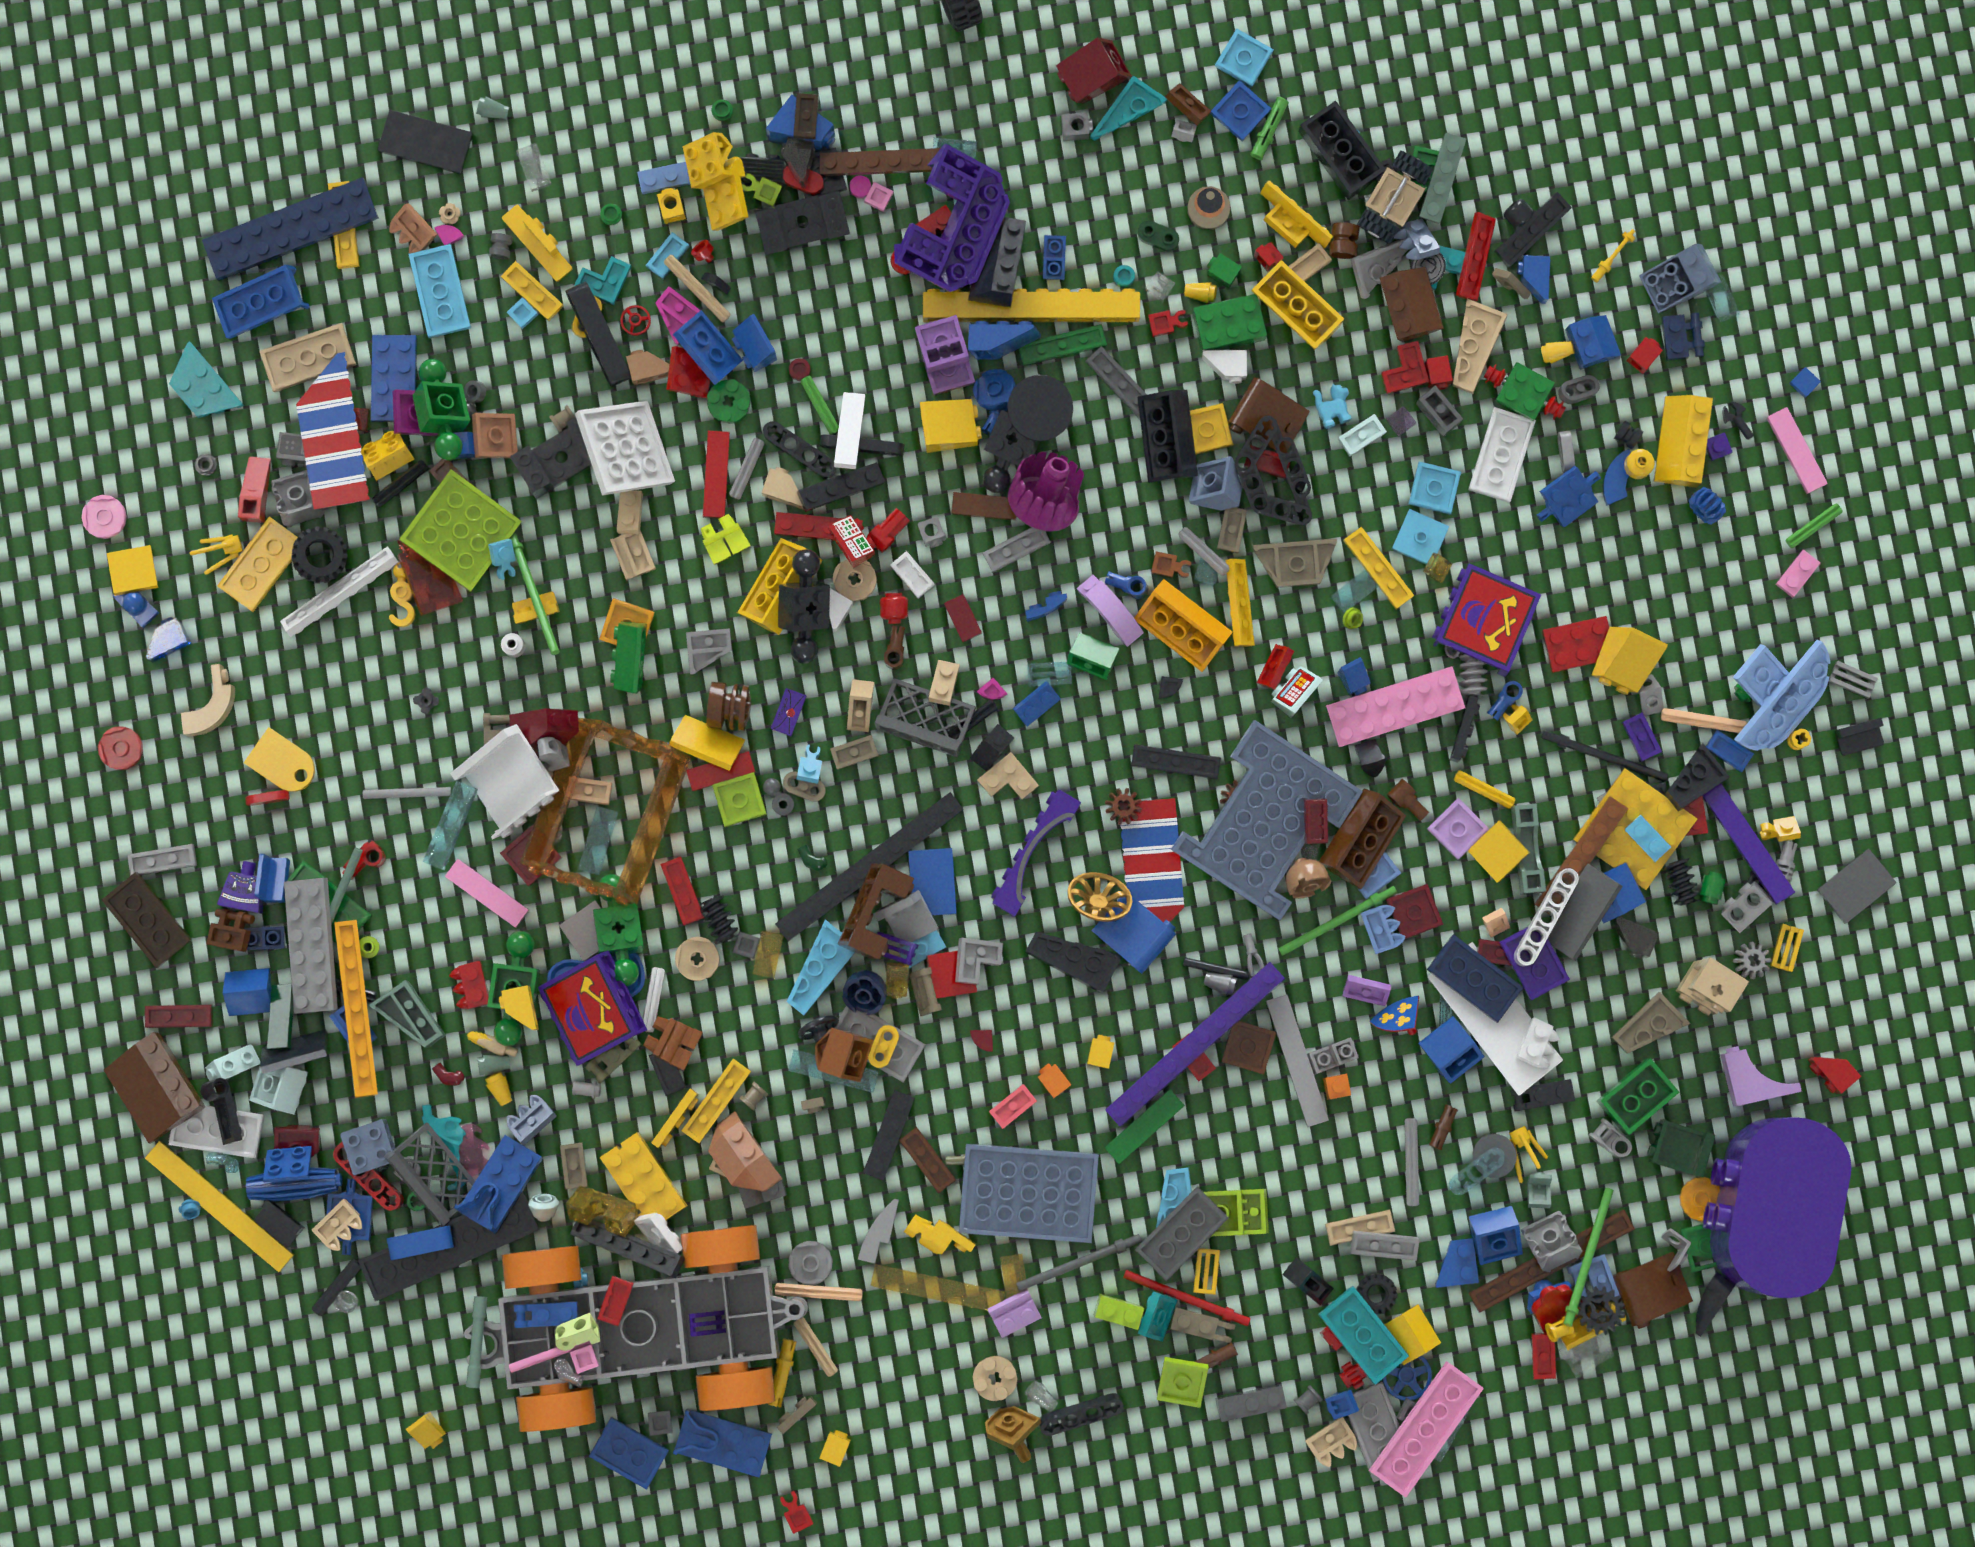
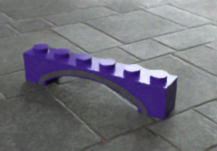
(1060, 809)

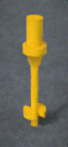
(1604, 266)

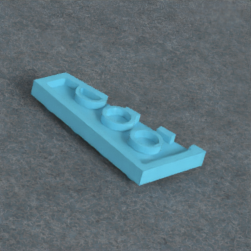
(819, 969)

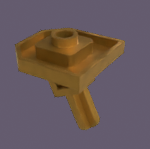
(1010, 1428)

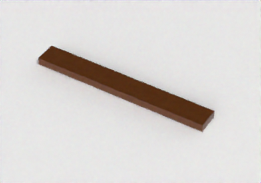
(1531, 1272)

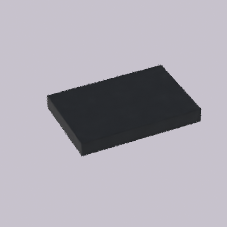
(302, 1050)

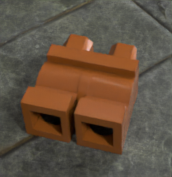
(673, 1038)

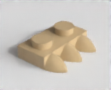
(337, 1224)
(1331, 1440)

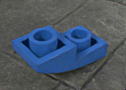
(1054, 257)
(1053, 602)

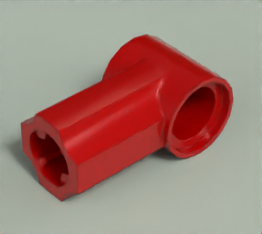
(885, 533)

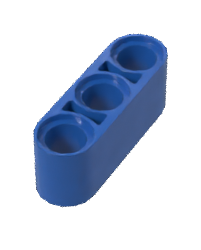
(420, 1242)

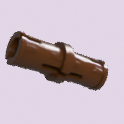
(1443, 1127)

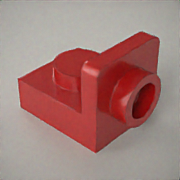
(1268, 256)

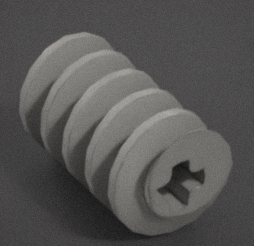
(1472, 676)

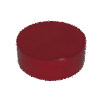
(799, 369)

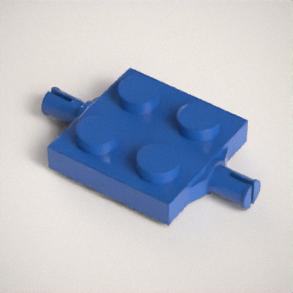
(1568, 496)
(362, 1204)

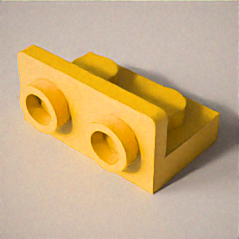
(525, 611)

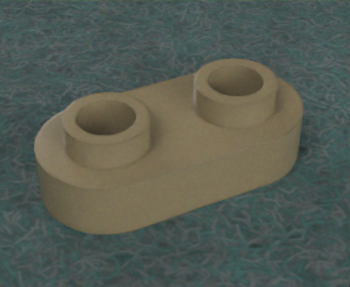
(804, 788)

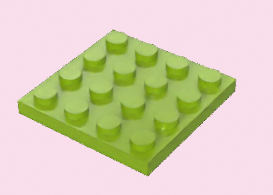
(456, 530)

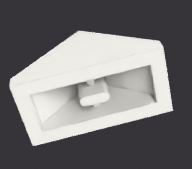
(839, 609)

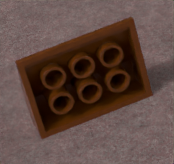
(154, 1087)

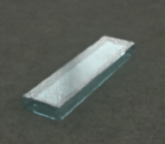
(450, 825)
(805, 1064)

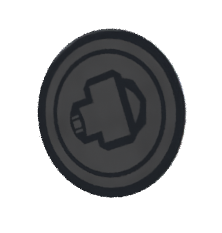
(1434, 264)

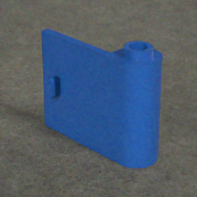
(1136, 936)

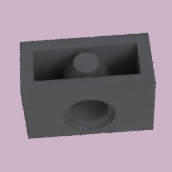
(1439, 411)

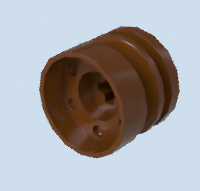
(728, 706)

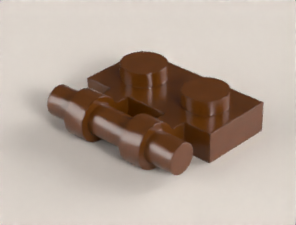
(230, 937)

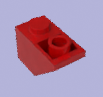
(1836, 1072)

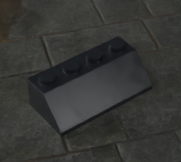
(1341, 150)
(1000, 269)
(1167, 436)

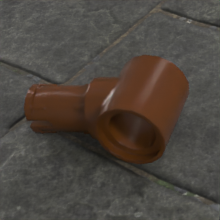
(895, 647)
(1404, 796)

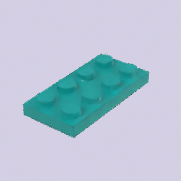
(1363, 1335)

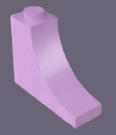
(1747, 1083)

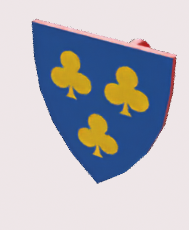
(1398, 1016)

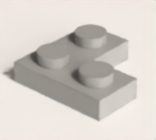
(972, 954)

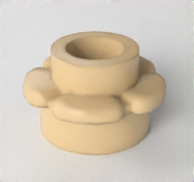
(453, 218)

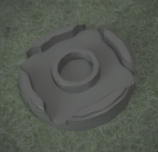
(1499, 1141)

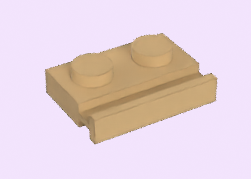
(633, 555)

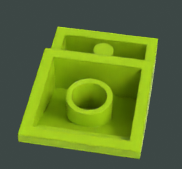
(1245, 1210)

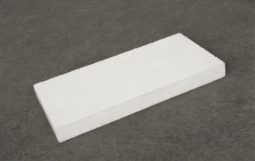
(1501, 455)
(203, 1133)

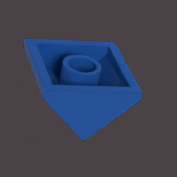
(247, 991)

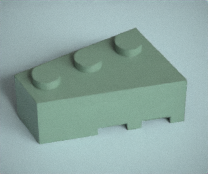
(409, 1013)

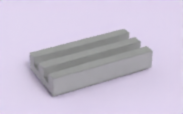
(1870, 687)

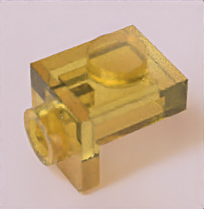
(897, 979)

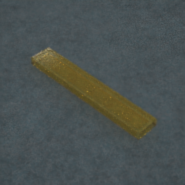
(935, 1288)

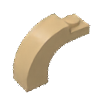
(217, 709)

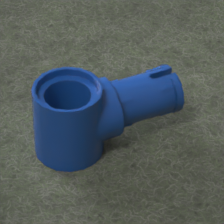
(1127, 584)
(1504, 700)

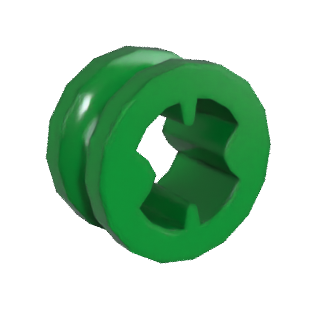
(409, 1203)

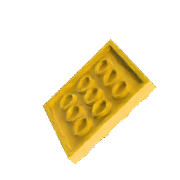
(1656, 810)

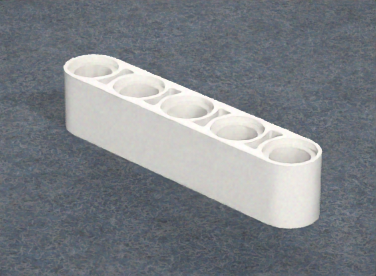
(1553, 909)

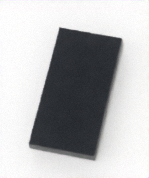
(425, 142)

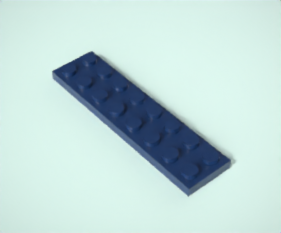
(290, 229)

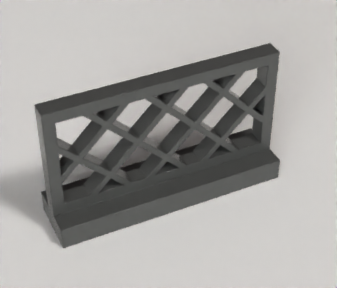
(914, 732)
(415, 1181)

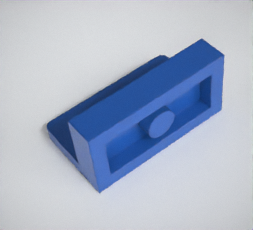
(271, 878)

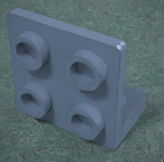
(368, 1146)

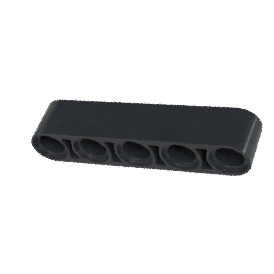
(598, 334)

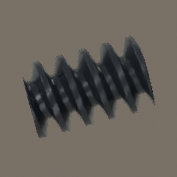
(1682, 882)
(718, 919)

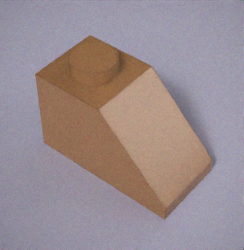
(646, 367)

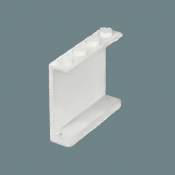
(508, 779)

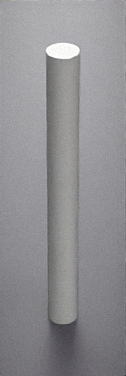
(402, 793)

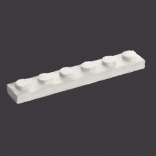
(339, 591)

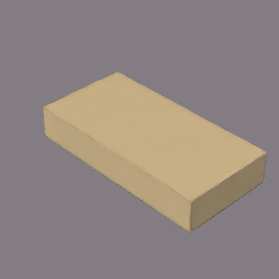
(1311, 262)

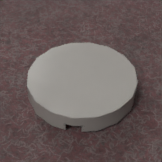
(810, 1263)

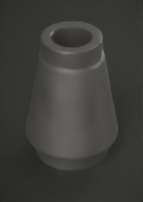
(1221, 983)

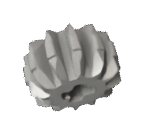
(1759, 958)

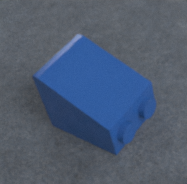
(783, 127)

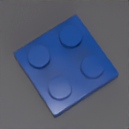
(1240, 111)

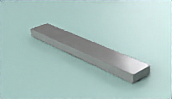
(1297, 1060)

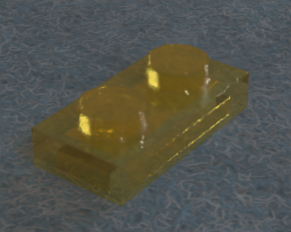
(768, 954)
(1013, 1272)

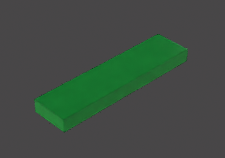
(1063, 345)
(1144, 1126)

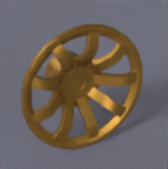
(1099, 903)

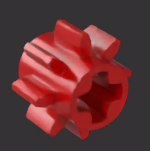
(1352, 1375)

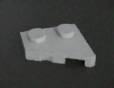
(707, 647)

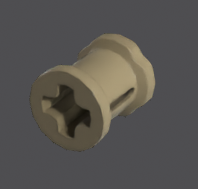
(561, 418)
(753, 1096)

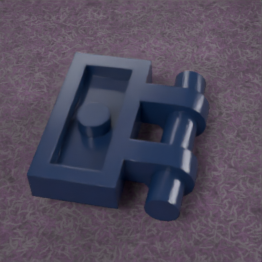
(1676, 337)

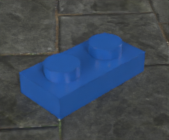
(1036, 703)

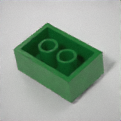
(1229, 323)
(1637, 1096)

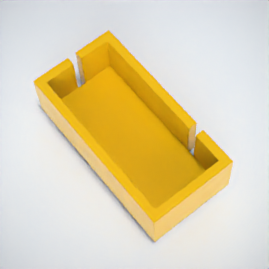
(643, 1178)

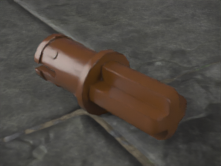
(1219, 1356)

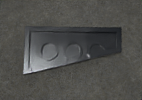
(1083, 963)

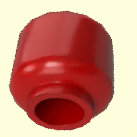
(893, 607)

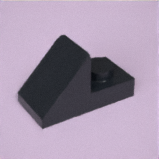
(992, 747)

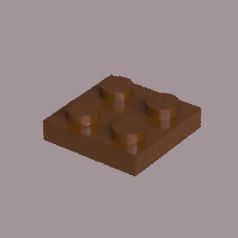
(1248, 1047)

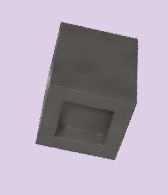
(1069, 133)

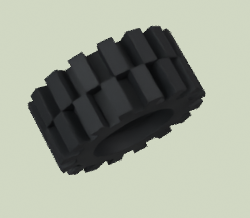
(1390, 1292)

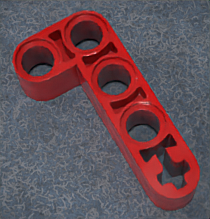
(366, 1181)

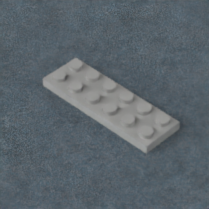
(310, 945)

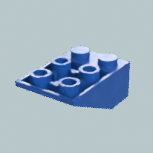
(999, 339)

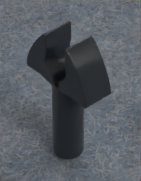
(1737, 419)

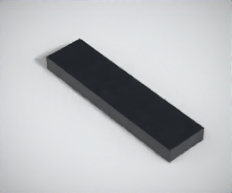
(1175, 761)

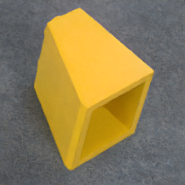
(949, 424)
(1627, 658)

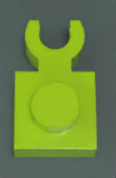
(764, 190)

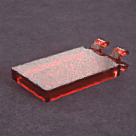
(428, 584)

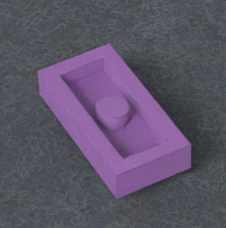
(1366, 990)

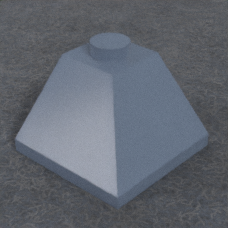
(1216, 485)

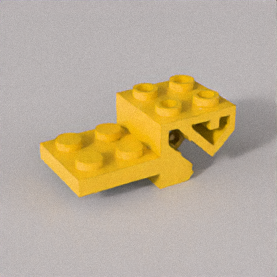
(718, 178)

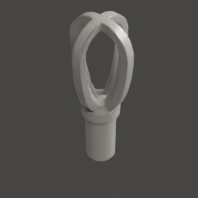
(1251, 950)

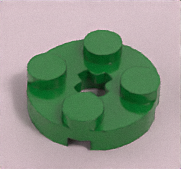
(725, 413)

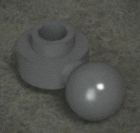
(474, 393)
(772, 787)

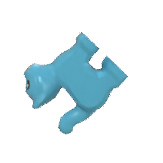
(1335, 408)

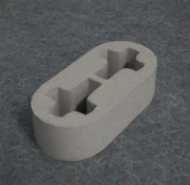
(1566, 450)

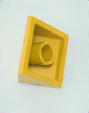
(1413, 1333)

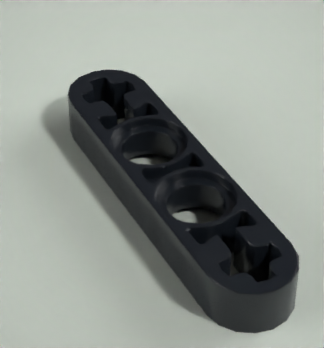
(867, 445)
(800, 448)
(1082, 1417)

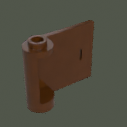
(1264, 400)
(1652, 1290)

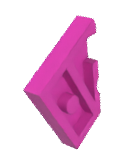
(675, 310)

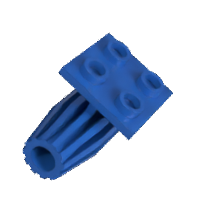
(290, 1177)

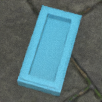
(672, 246)

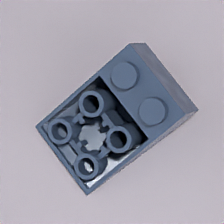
(1680, 278)

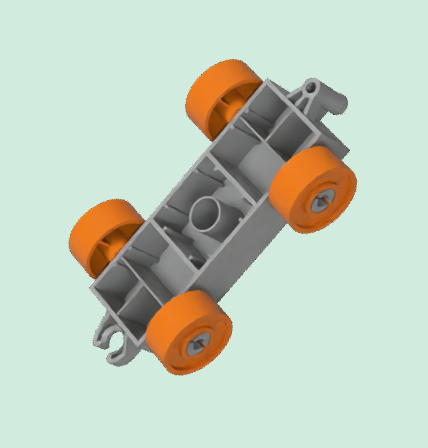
(652, 1329)

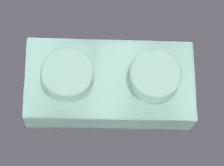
(1362, 435)

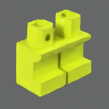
(732, 534)

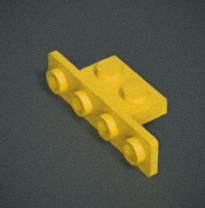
(1291, 220)
(537, 242)

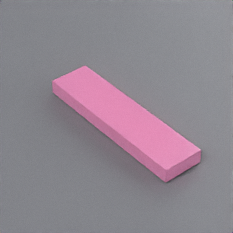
(1797, 450)
(486, 893)

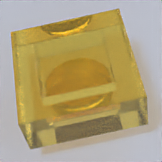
(1437, 567)

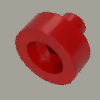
(703, 251)

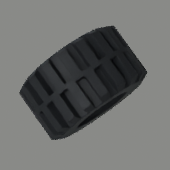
(963, 13)
(325, 536)

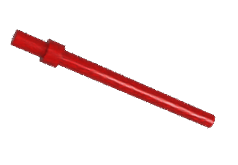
(1227, 1313)

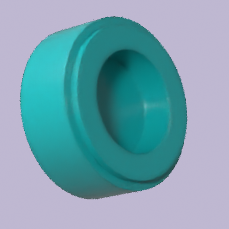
(1124, 276)

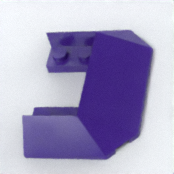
(972, 226)

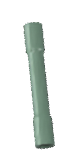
(474, 1367)

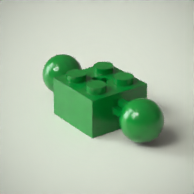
(441, 408)
(519, 945)
(619, 945)

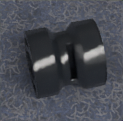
(1628, 434)

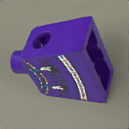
(240, 890)

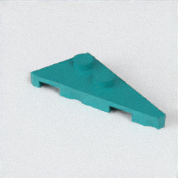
(1131, 104)

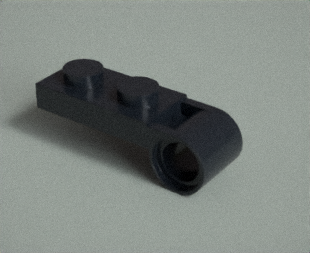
(224, 1108)

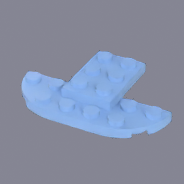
(1781, 695)

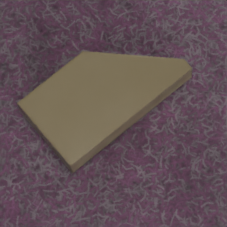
(1510, 282)

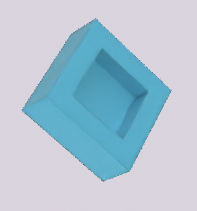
(522, 313)

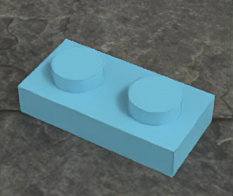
(1647, 838)

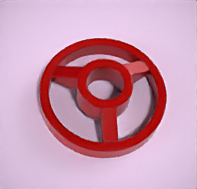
(633, 325)

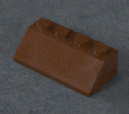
(1362, 838)

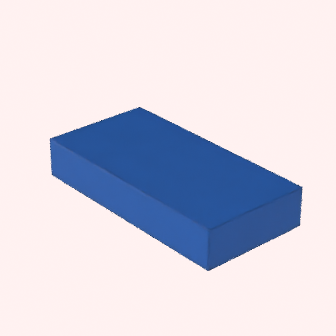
(1729, 751)

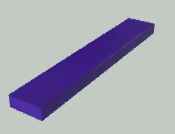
(1748, 844)

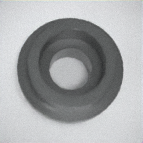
(201, 460)

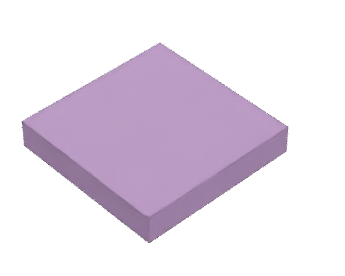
(1457, 828)

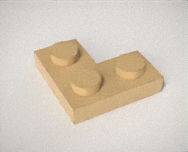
(1008, 772)

